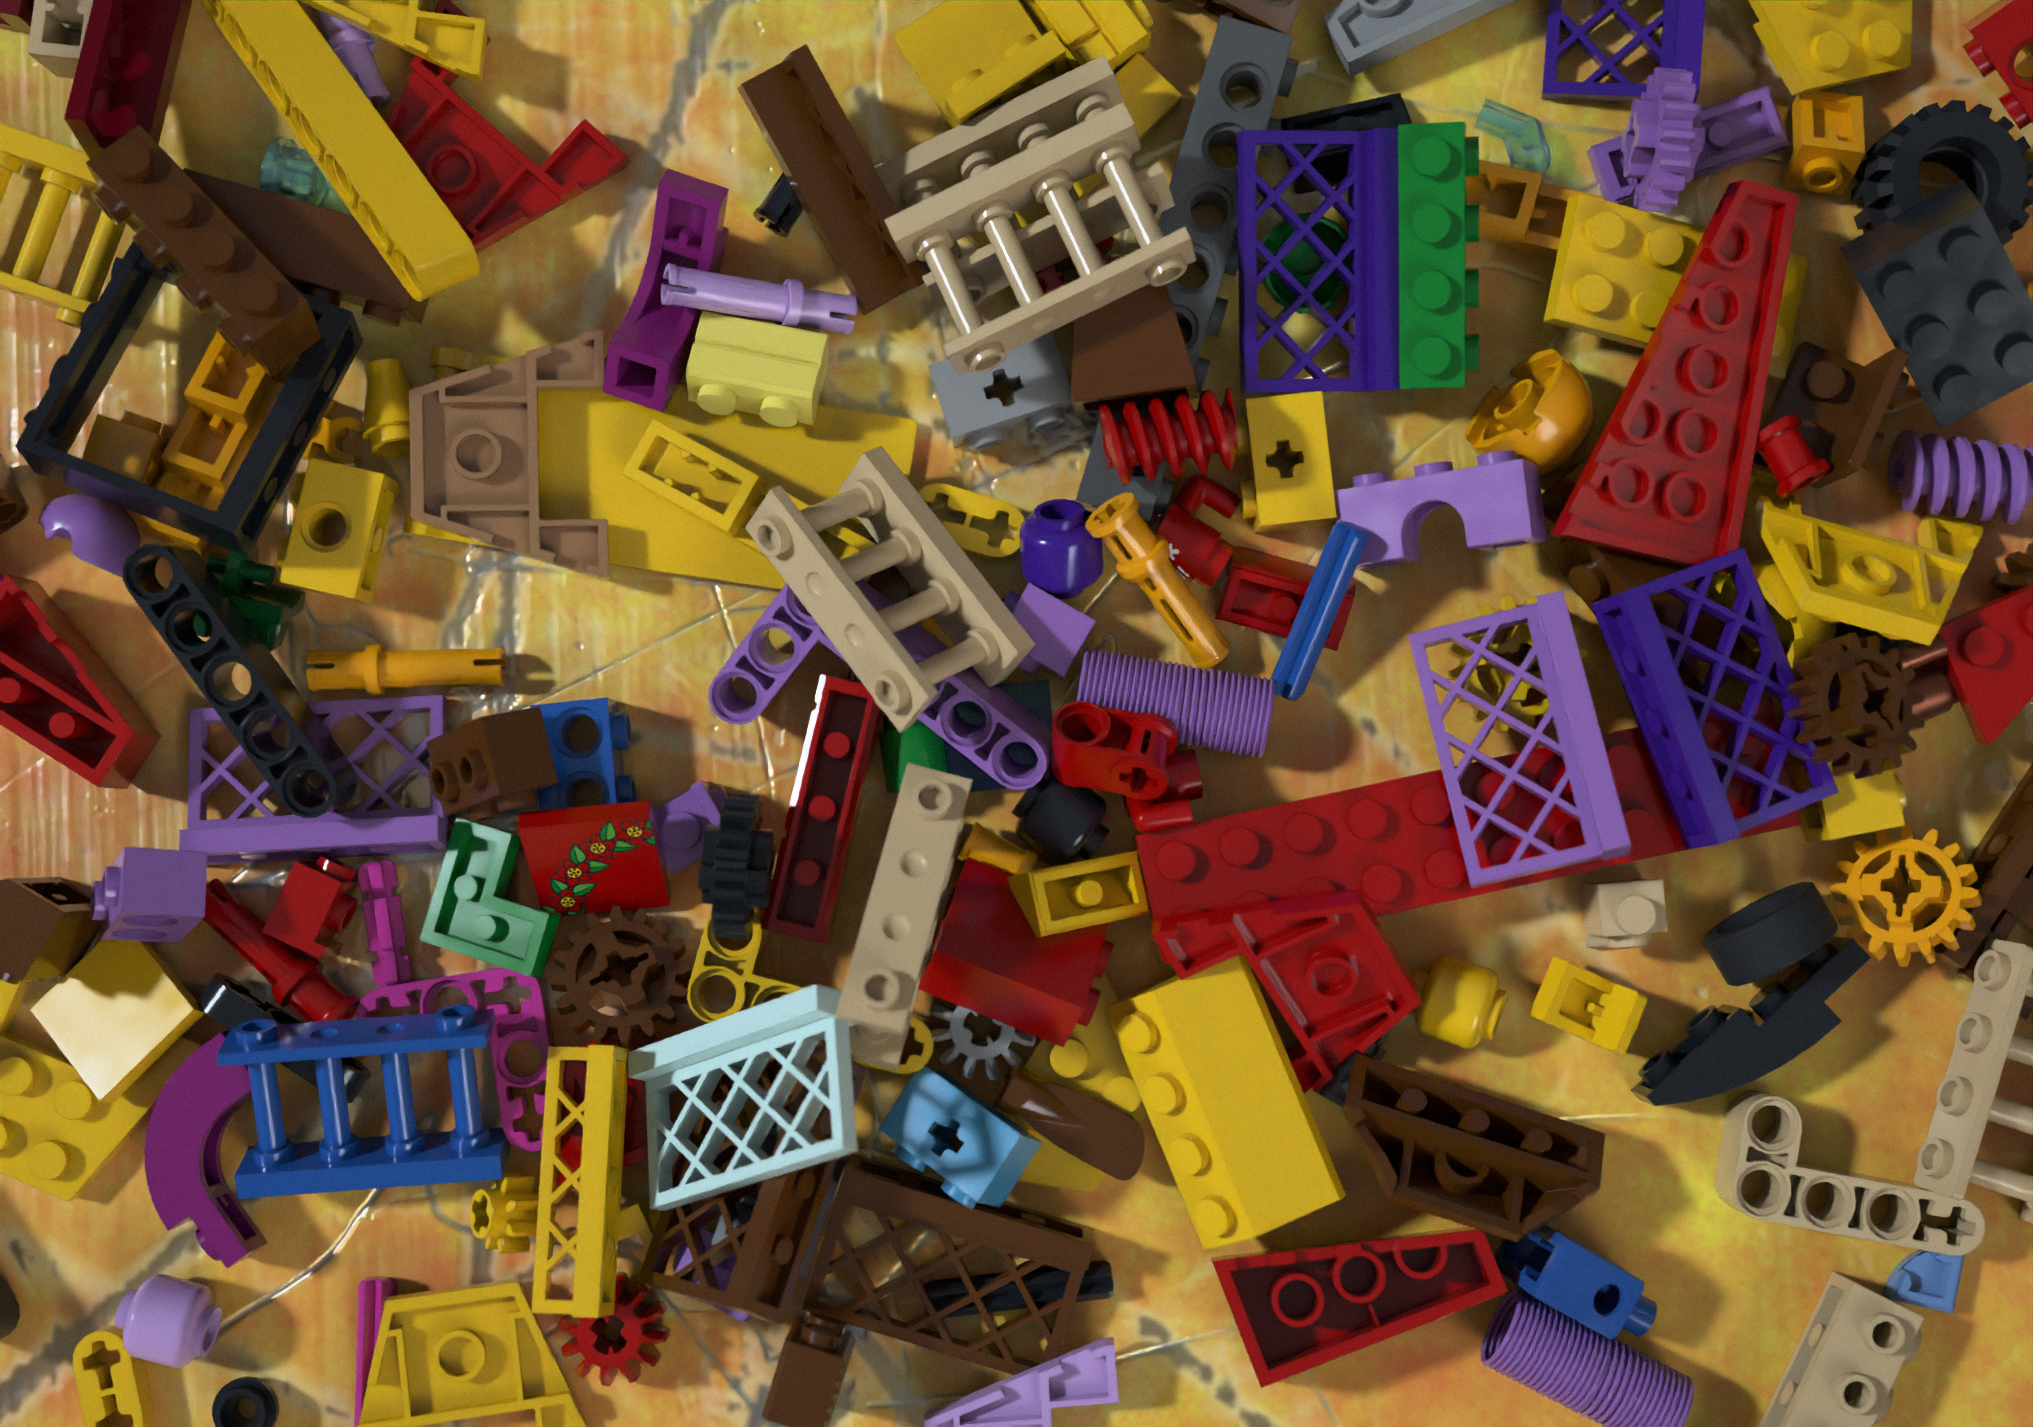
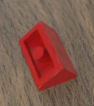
(1268, 591)

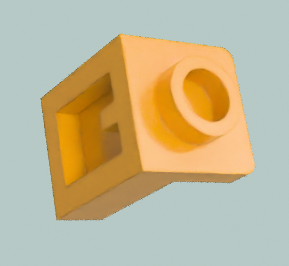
(1825, 142)

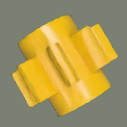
(506, 1213)

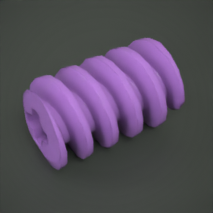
(1961, 473)

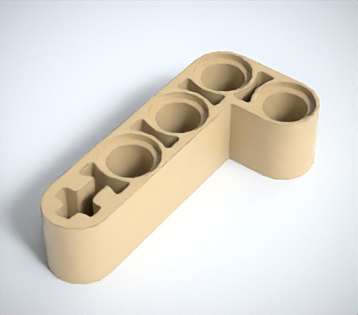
(1848, 1193)

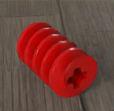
(1169, 436)

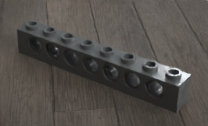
(1238, 57)

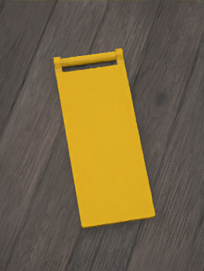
(593, 434)

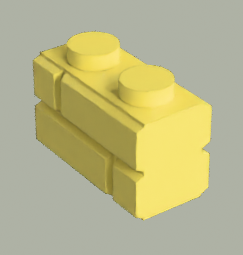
(757, 369)

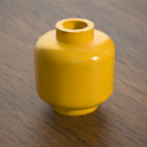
(1459, 1001)

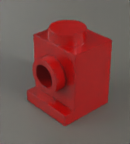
(314, 906)

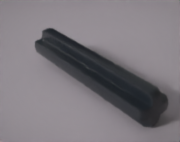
(1044, 1284)

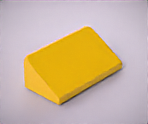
(1081, 893)

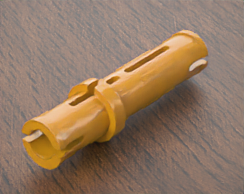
(382, 669)

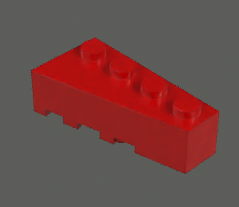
(1344, 1296)

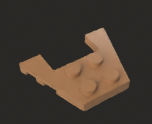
(480, 455)

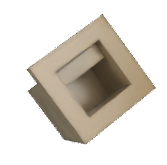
(1623, 912)

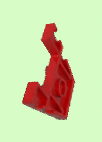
(477, 169)
(1318, 961)

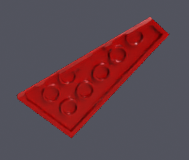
(1685, 431)

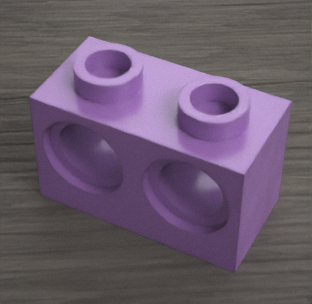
(150, 895)

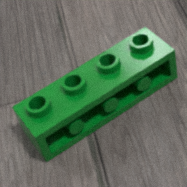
(1433, 255)

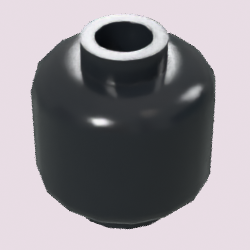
(1061, 820)

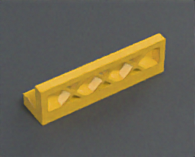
(596, 1181)

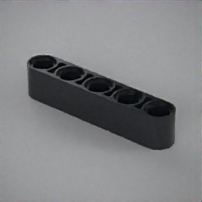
(211, 669)

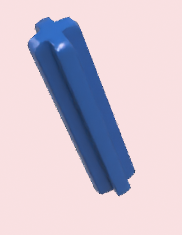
(1319, 609)

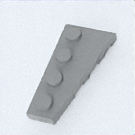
(1378, 30)

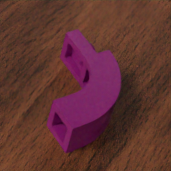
(656, 339)
(185, 1154)

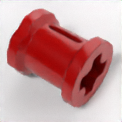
(1789, 456)

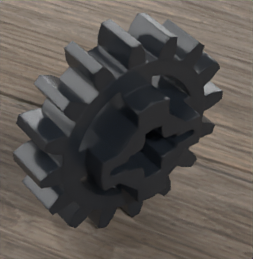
(737, 866)

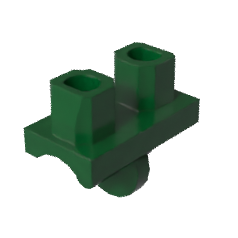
(251, 589)

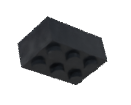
(1949, 301)

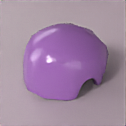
(98, 529)

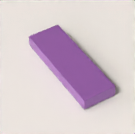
(1734, 134)

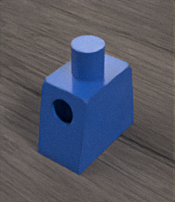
(1577, 1282)

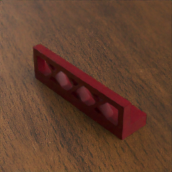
(125, 70)

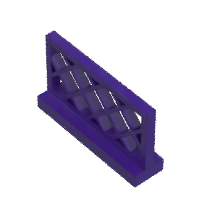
(1680, 49)
(1371, 253)
(1665, 709)

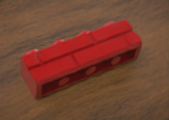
(823, 811)

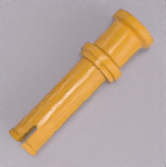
(1145, 560)

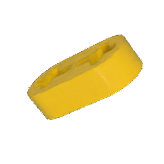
(980, 508)
(105, 1388)

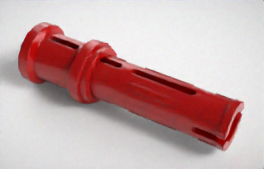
(294, 978)

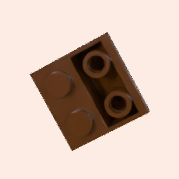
(43, 928)

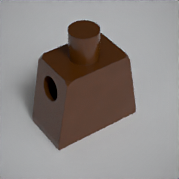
(1130, 353)

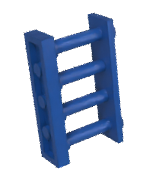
(342, 1158)

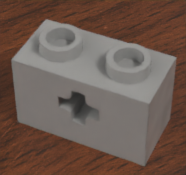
(1038, 402)

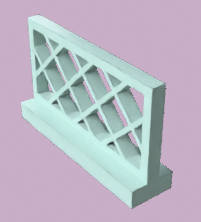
(724, 1047)

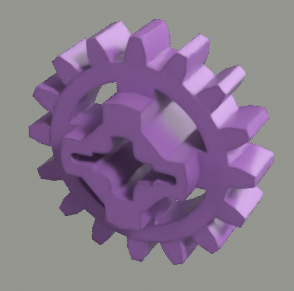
(1662, 140)

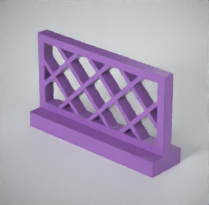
(1575, 727)
(333, 833)

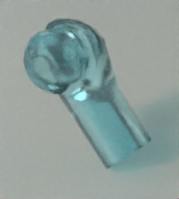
(1520, 133)

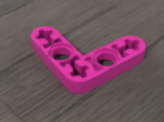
(530, 1024)

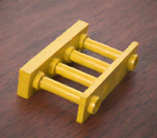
(63, 174)

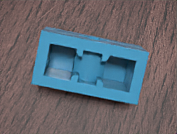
(993, 1146)

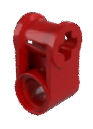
(1106, 749)

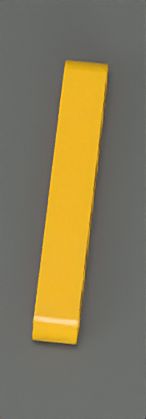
(349, 143)

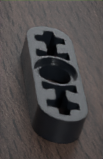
(236, 1003)

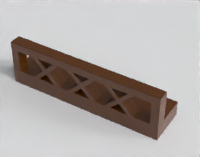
(831, 177)

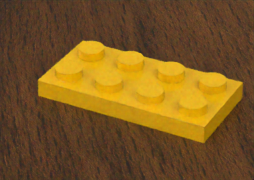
(1623, 267)

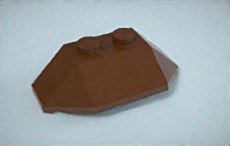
(1469, 1151)

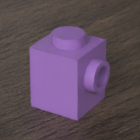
(1053, 627)

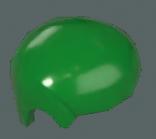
(1304, 262)

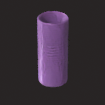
(1235, 711)
(1572, 1367)

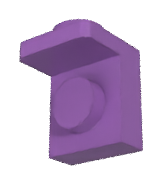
(683, 824)

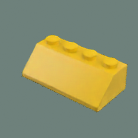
(1225, 1102)

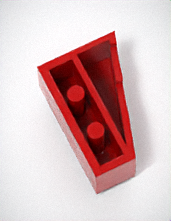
(62, 692)

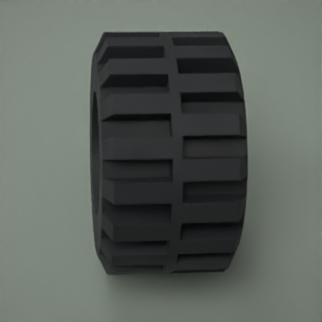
(1964, 142)

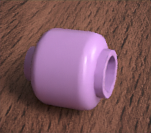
(168, 1320)

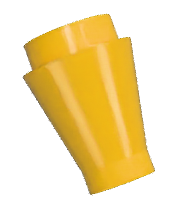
(386, 408)

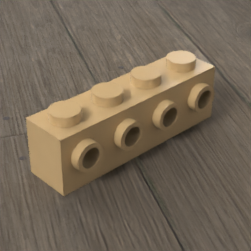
(1845, 1360)

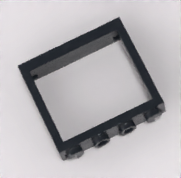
(272, 458)

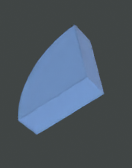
(1926, 1280)

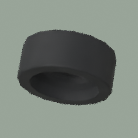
(1770, 934)

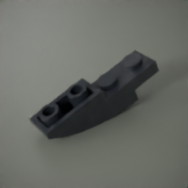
(1737, 1048)

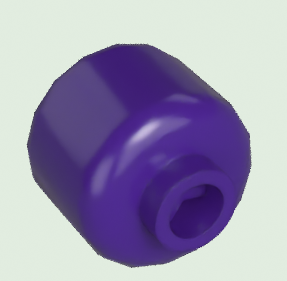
(1059, 550)

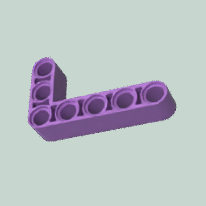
(982, 744)

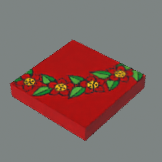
(595, 858)

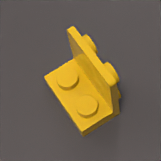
(979, 55)

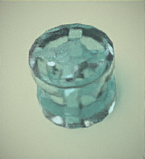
(292, 173)

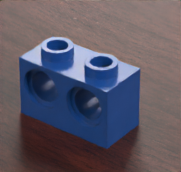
(599, 763)

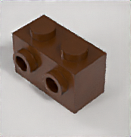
(491, 764)

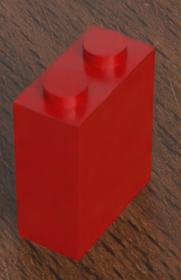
(999, 968)

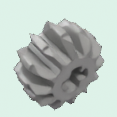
(963, 1042)

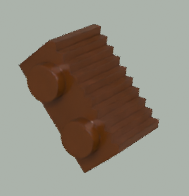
(809, 1372)

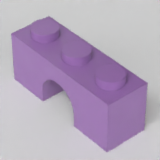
(1495, 499)

